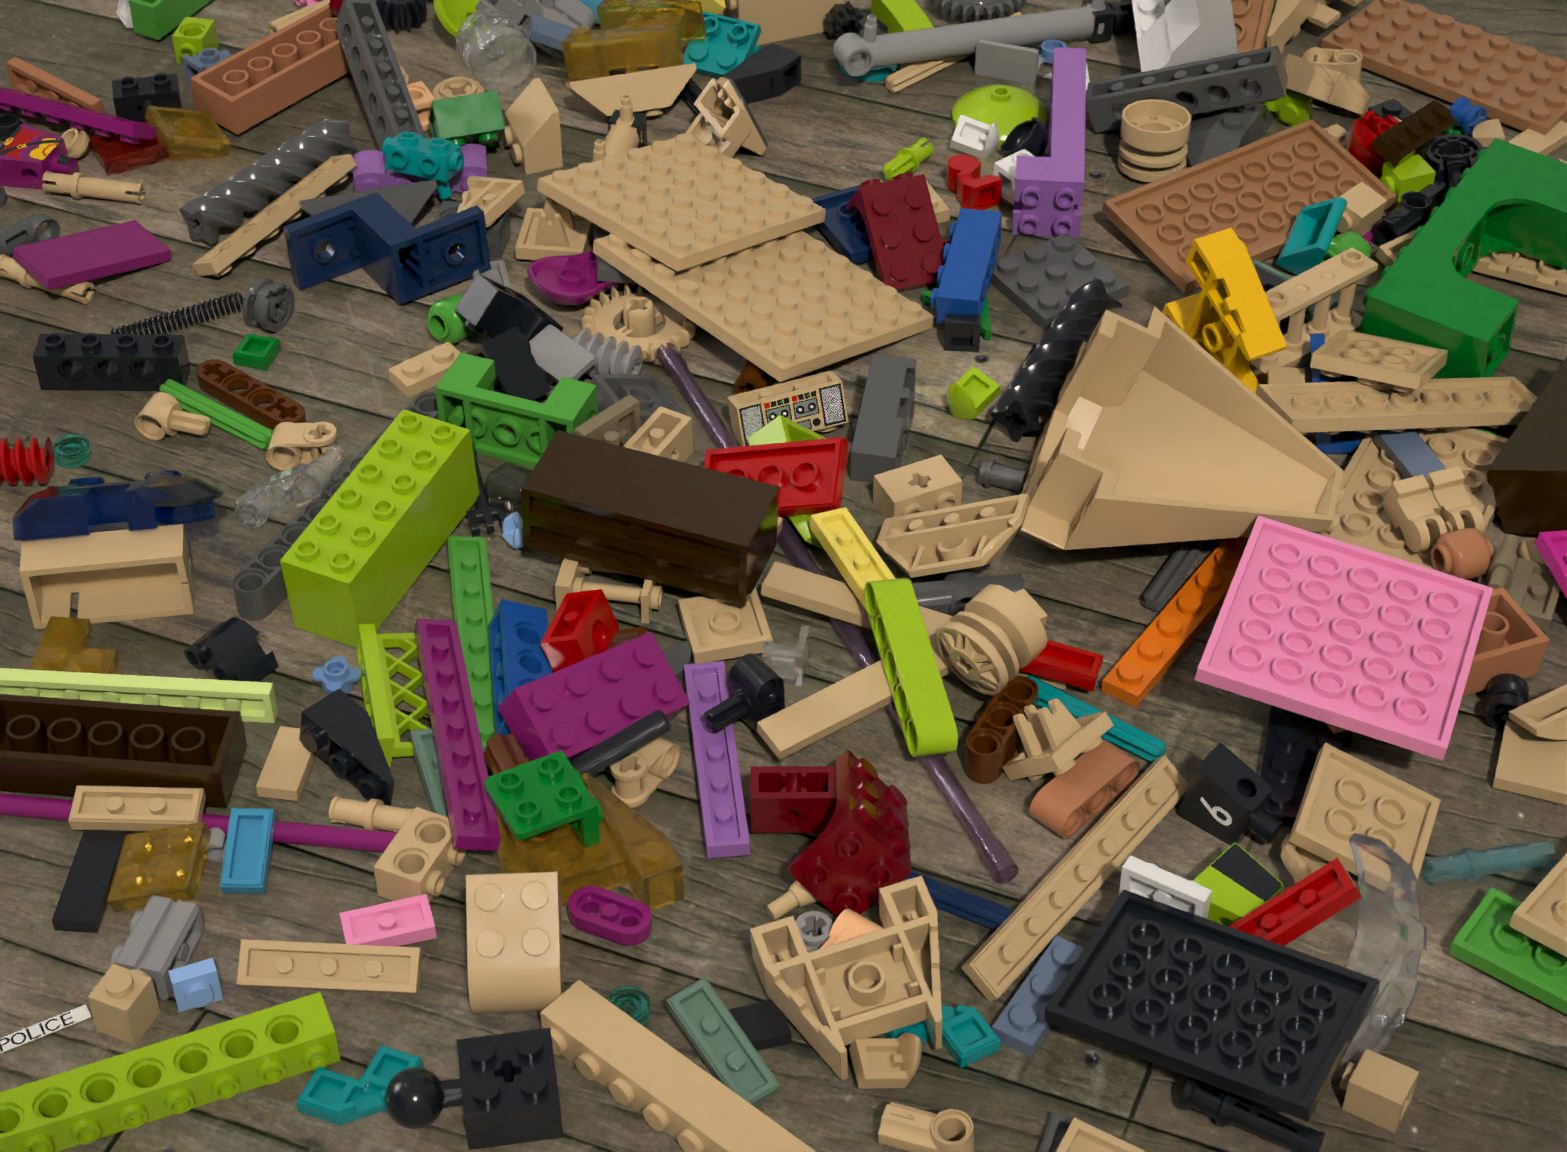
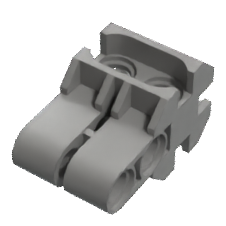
(568, 12)

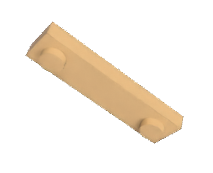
(329, 967)

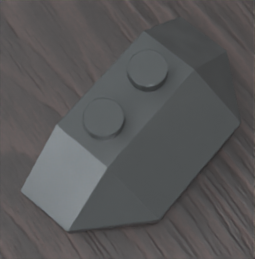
(1226, 130)
(404, 198)

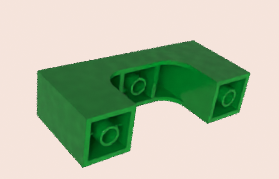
(1501, 204)

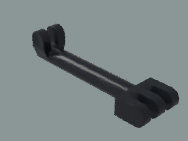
(484, 511)

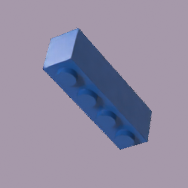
(967, 263)

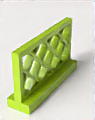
(378, 687)

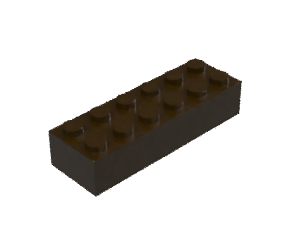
(74, 742)

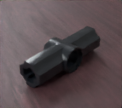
(1411, 213)

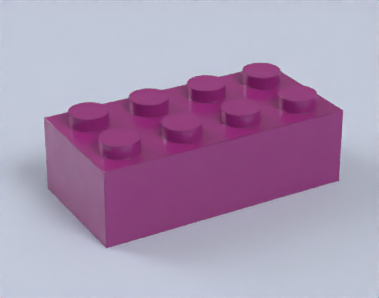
(593, 699)

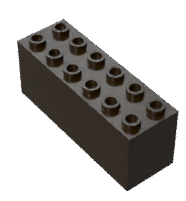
(1532, 465)
(650, 517)

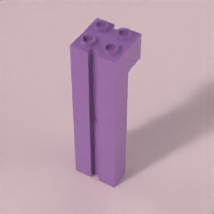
(1052, 187)

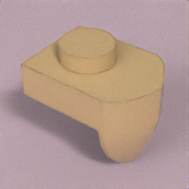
(886, 1061)

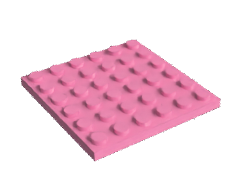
(1347, 637)

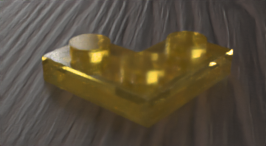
(65, 649)

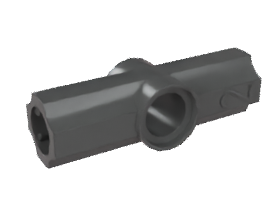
(959, 588)

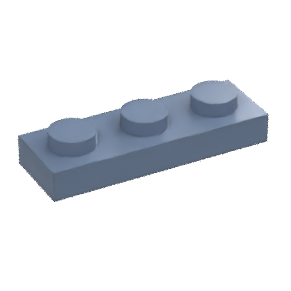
(1023, 1019)

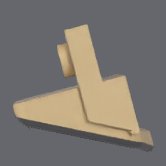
(726, 120)

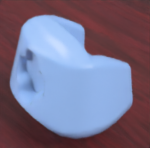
(513, 530)

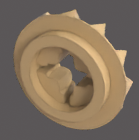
(456, 87)

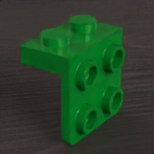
(545, 796)

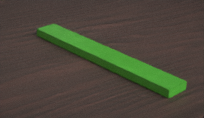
(473, 612)

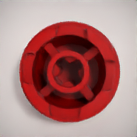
(1362, 136)

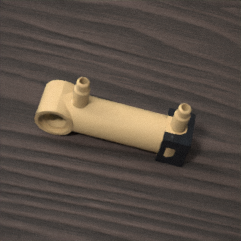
(625, 132)

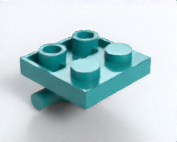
(726, 45)

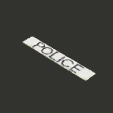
(44, 1028)

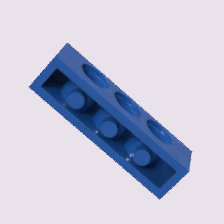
(515, 652)

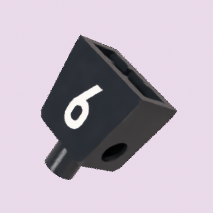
(1228, 799)

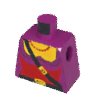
(30, 154)

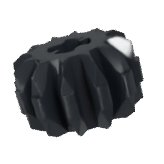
(402, 14)

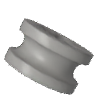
(814, 921)

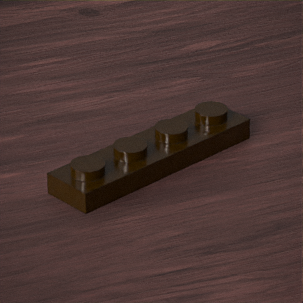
(1414, 133)

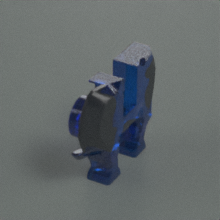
(88, 502)

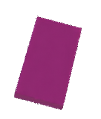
(91, 254)

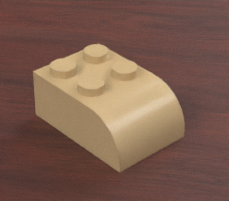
(514, 941)

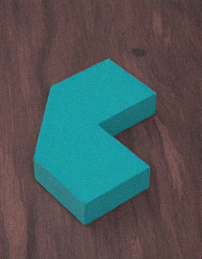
(963, 1034)
(346, 1099)

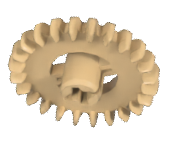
(640, 316)

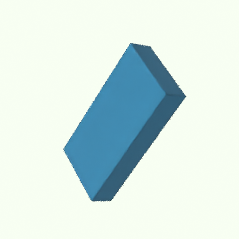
(248, 851)

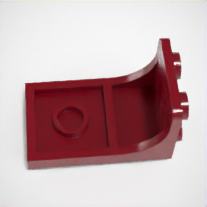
(901, 230)
(861, 845)

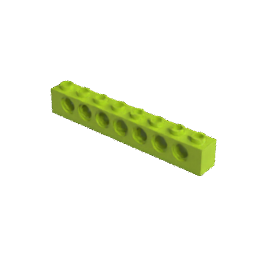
(168, 1077)

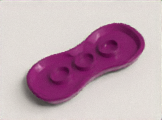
(569, 278)

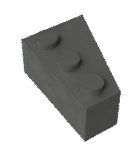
(883, 418)

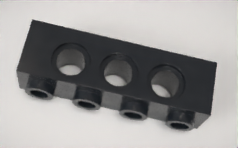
(110, 361)

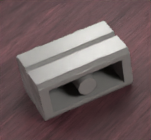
(161, 940)

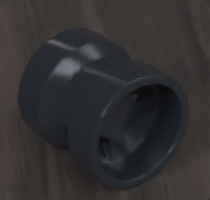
(1503, 695)

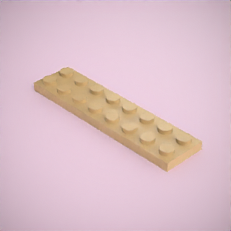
(1365, 407)

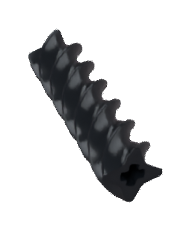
(1048, 364)

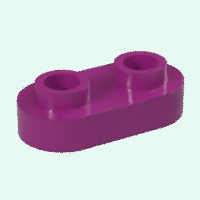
(615, 915)

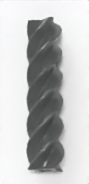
(268, 176)

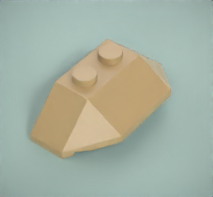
(648, 89)
(953, 535)

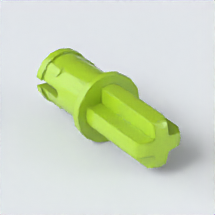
(908, 159)

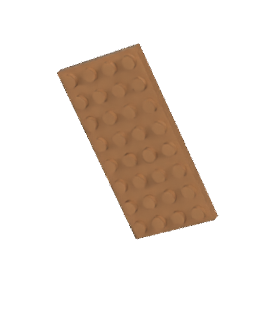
(1457, 62)
(1247, 189)

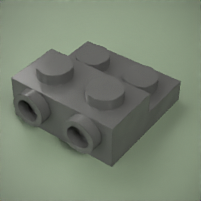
(645, 388)

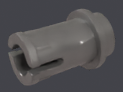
(1002, 476)

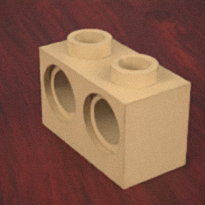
(418, 858)

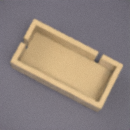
(115, 572)

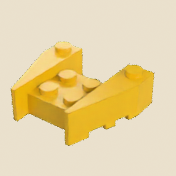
(1232, 310)

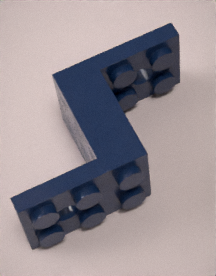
(391, 250)

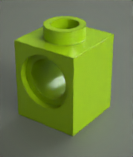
(194, 36)

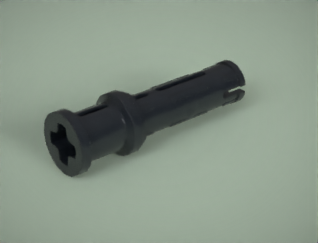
(1236, 1110)

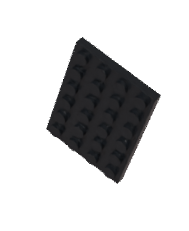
(1214, 1003)

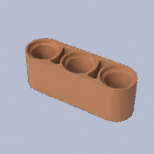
(1085, 789)

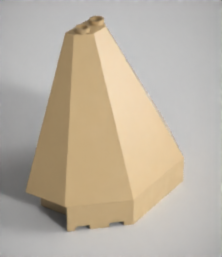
(1167, 449)

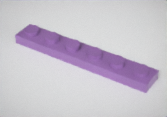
(716, 764)

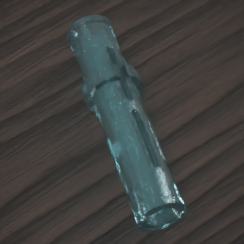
(1472, 864)

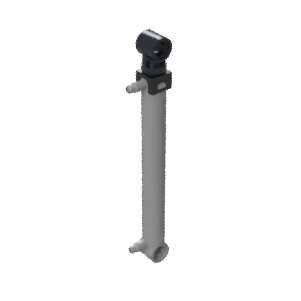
(1093, 20)

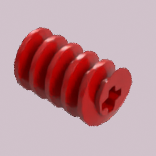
(26, 463)

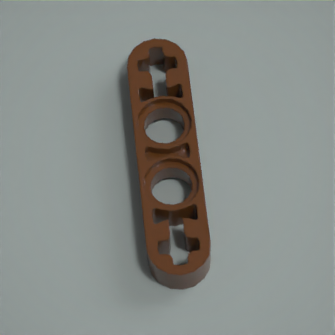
(220, 378)

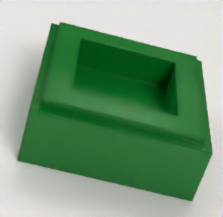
(256, 352)

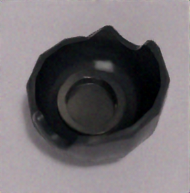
(1029, 136)

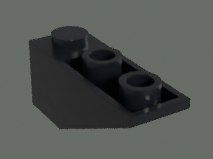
(767, 73)
(346, 740)

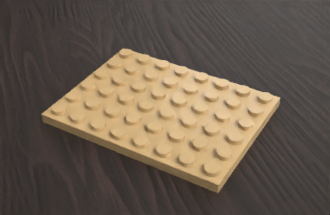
(779, 302)

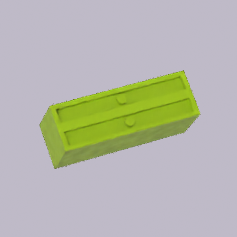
(381, 527)

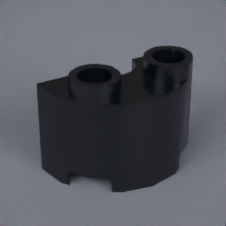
(232, 652)

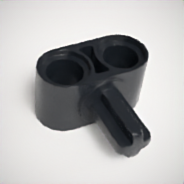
(754, 695)

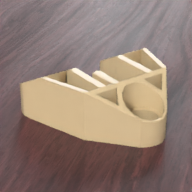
(1325, 84)

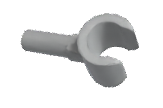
(216, 845)

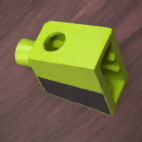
(1237, 885)

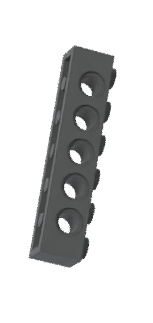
(376, 71)
(1199, 79)

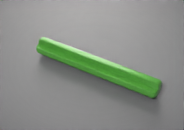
(219, 414)

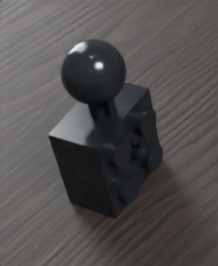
(503, 1087)

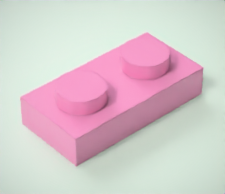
(390, 923)

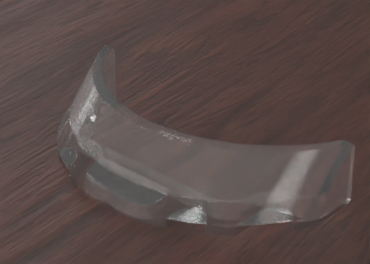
(1385, 943)

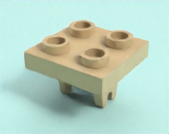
(552, 232)
(1053, 740)

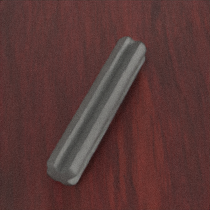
(1172, 574)

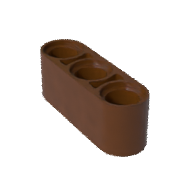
(995, 735)

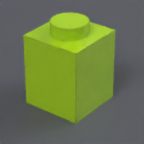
(1408, 176)

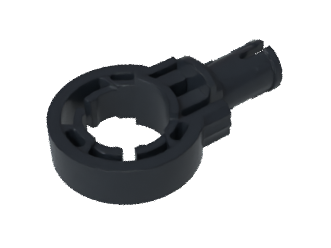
(1452, 166)

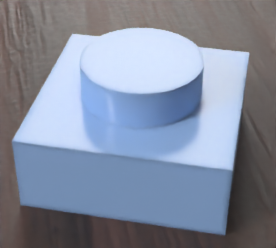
(195, 985)

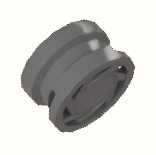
(268, 304)

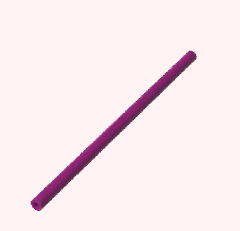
(284, 831)

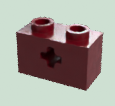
(792, 798)

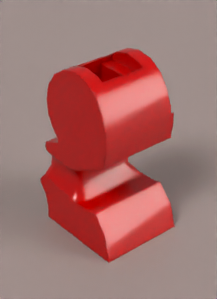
(970, 188)

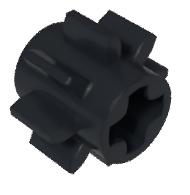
(843, 20)

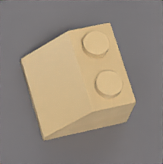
(534, 130)

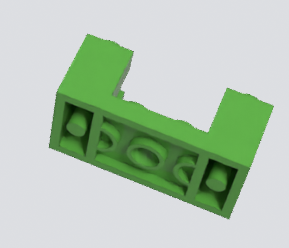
(469, 401)

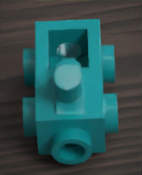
(423, 157)

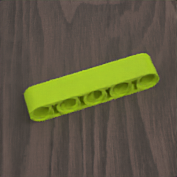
(910, 667)

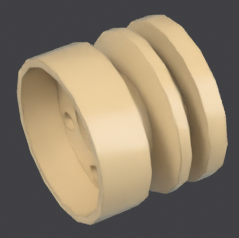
(1153, 139)
(991, 639)

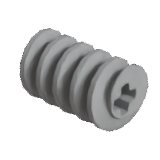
(608, 356)

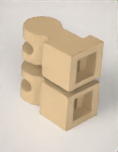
(1431, 507)

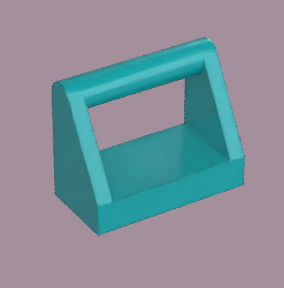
(1311, 235)

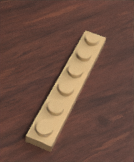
(266, 222)

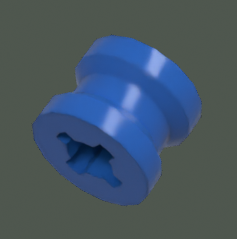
(1467, 115)

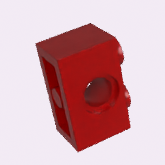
(579, 629)

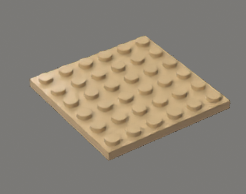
(681, 201)

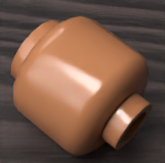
(1462, 553)

